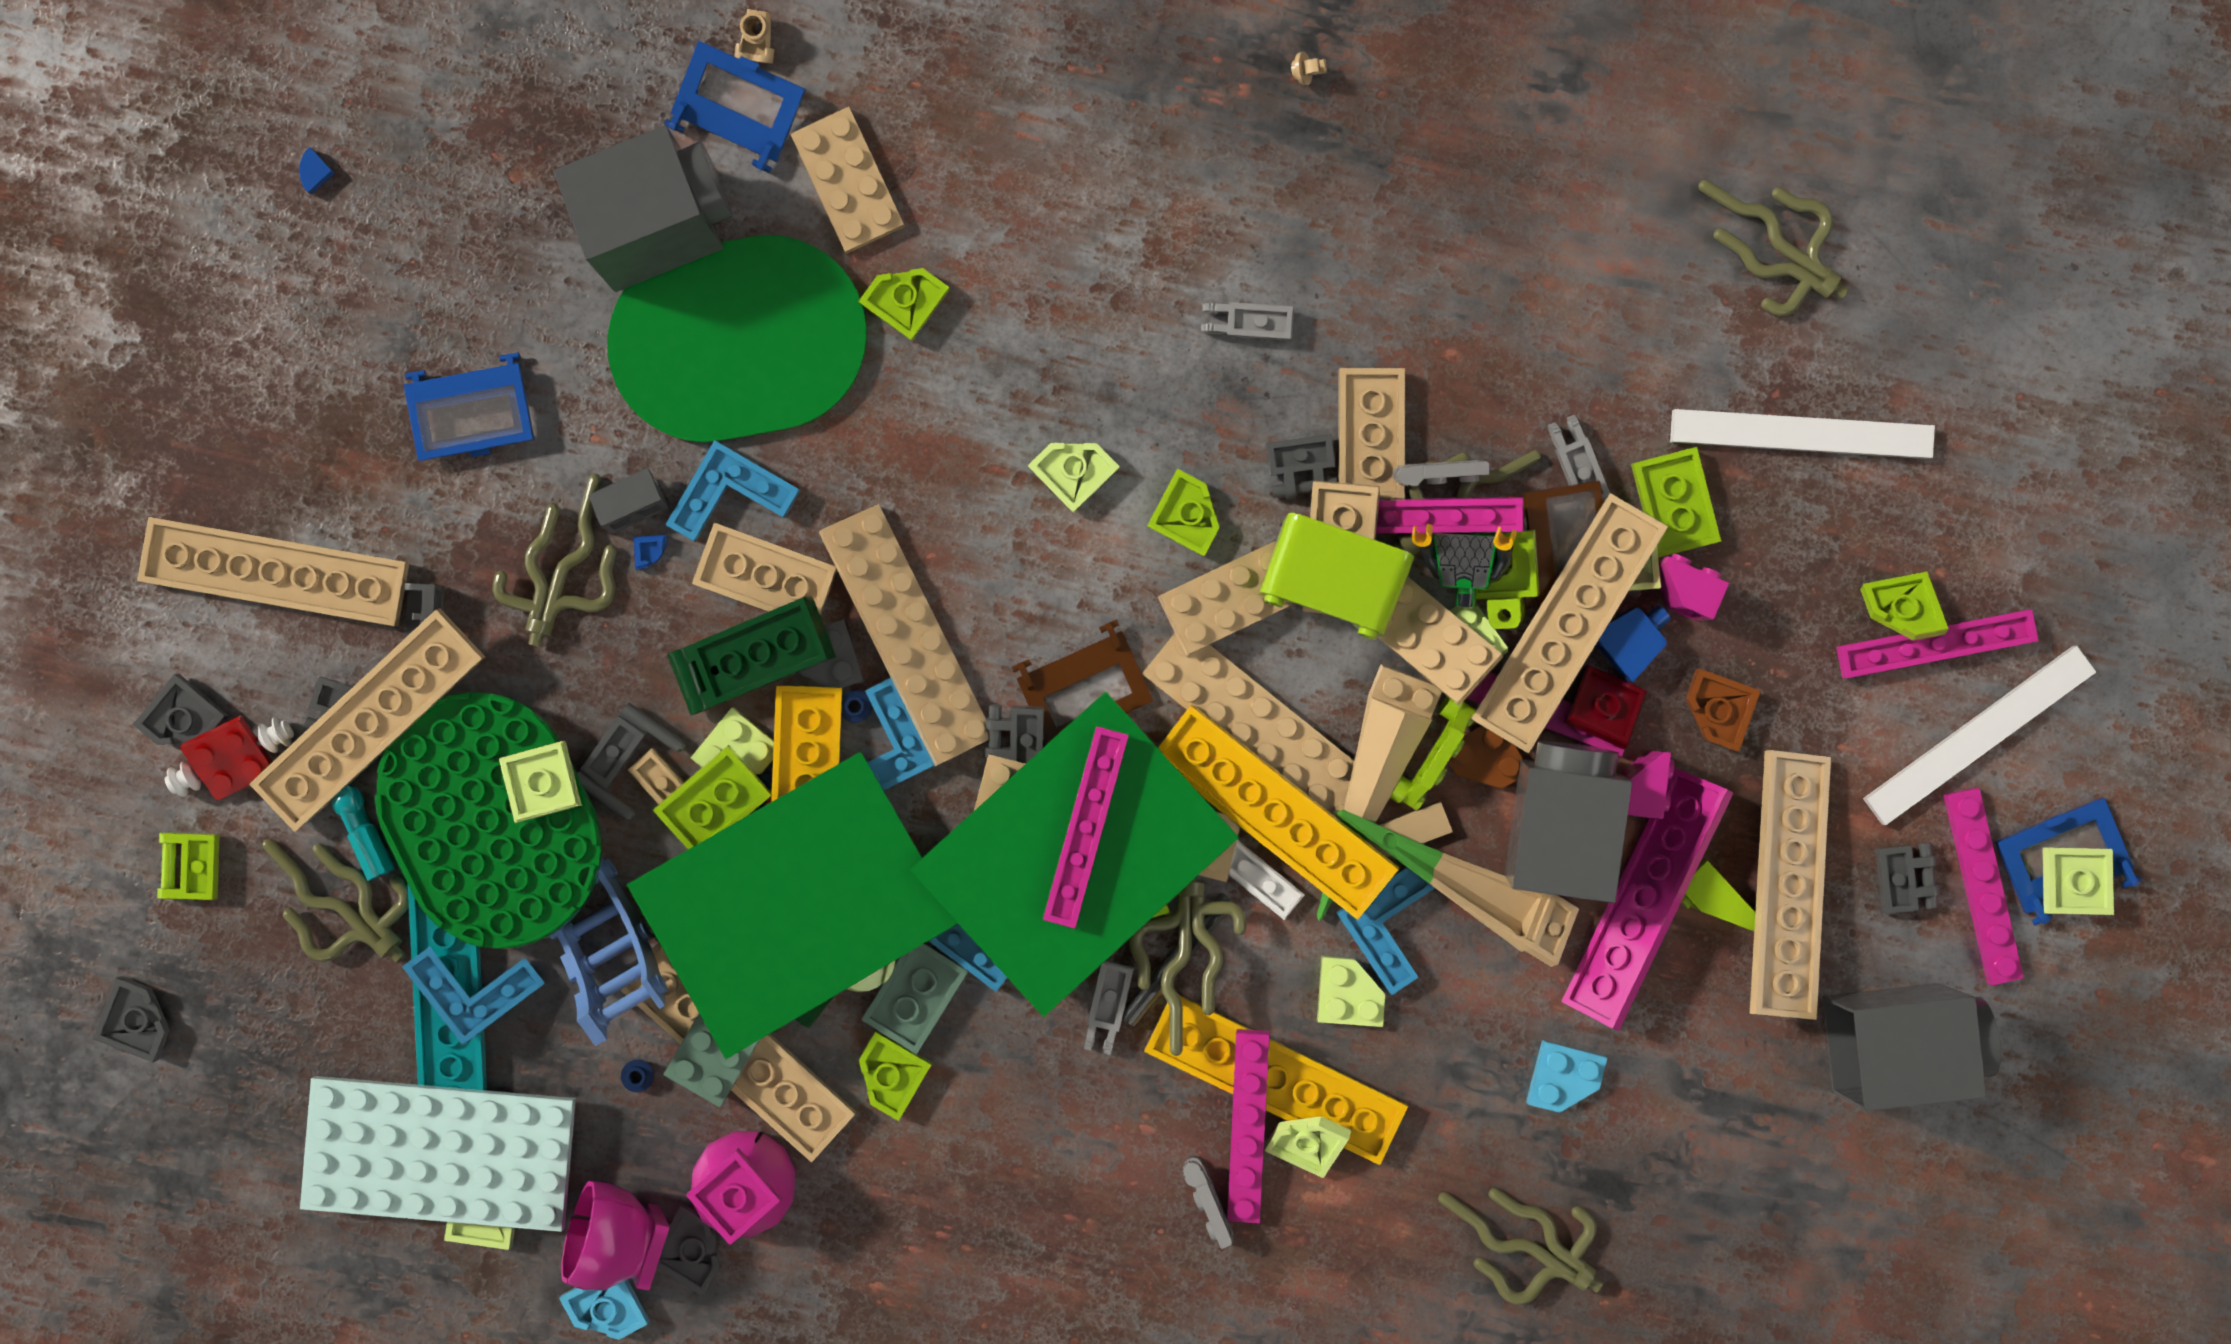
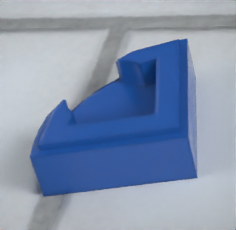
(313, 171)
(649, 550)

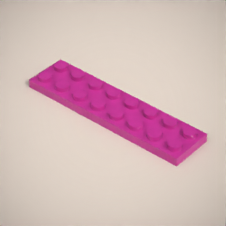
(1646, 900)

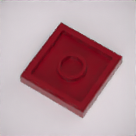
(1605, 706)

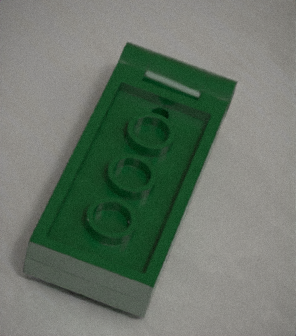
(751, 655)

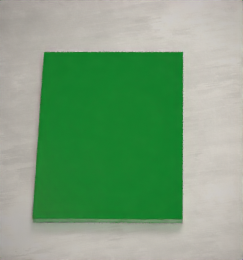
(1005, 855)
(790, 905)

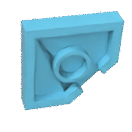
(1564, 1076)
(606, 1311)

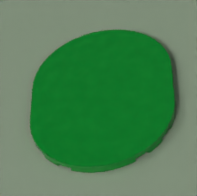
(739, 341)
(456, 832)

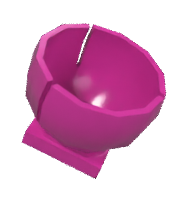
(743, 1184)
(617, 1241)

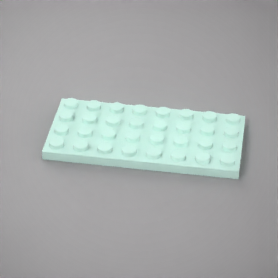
(437, 1153)

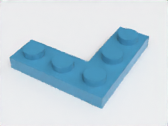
(718, 471)
(909, 751)
(1373, 936)
(968, 954)
(471, 1015)

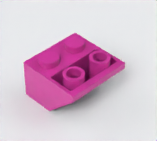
(1690, 590)
(1649, 784)

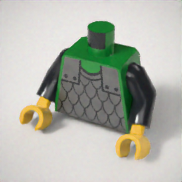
(1465, 559)

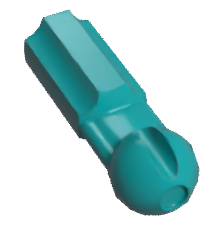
(362, 834)

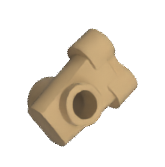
(755, 46)

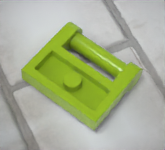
(198, 866)

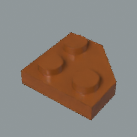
(1721, 708)
(1487, 759)

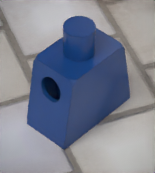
(1633, 640)

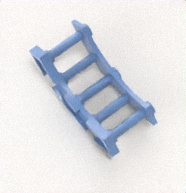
(579, 967)

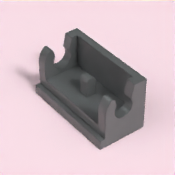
(628, 501)
(421, 603)

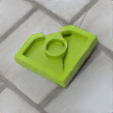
(905, 299)
(1186, 514)
(1906, 606)
(891, 1074)

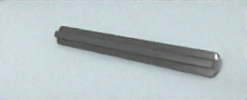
(1145, 998)

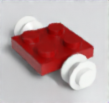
(227, 757)

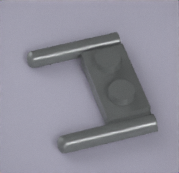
(616, 750)

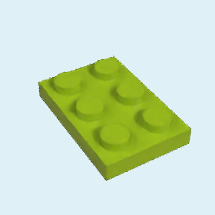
(1677, 495)
(712, 799)

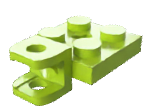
(1514, 585)

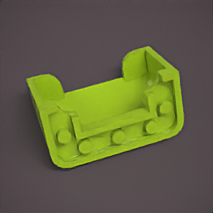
(1336, 574)

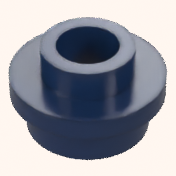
(864, 711)
(646, 1071)

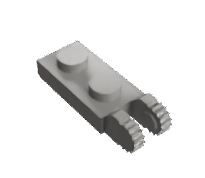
(1251, 320)
(1578, 457)
(1439, 471)
(1108, 1002)
(1208, 1200)

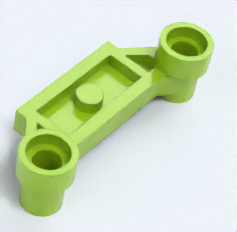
(1432, 769)

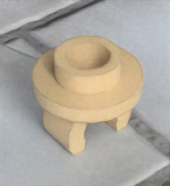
(1304, 68)

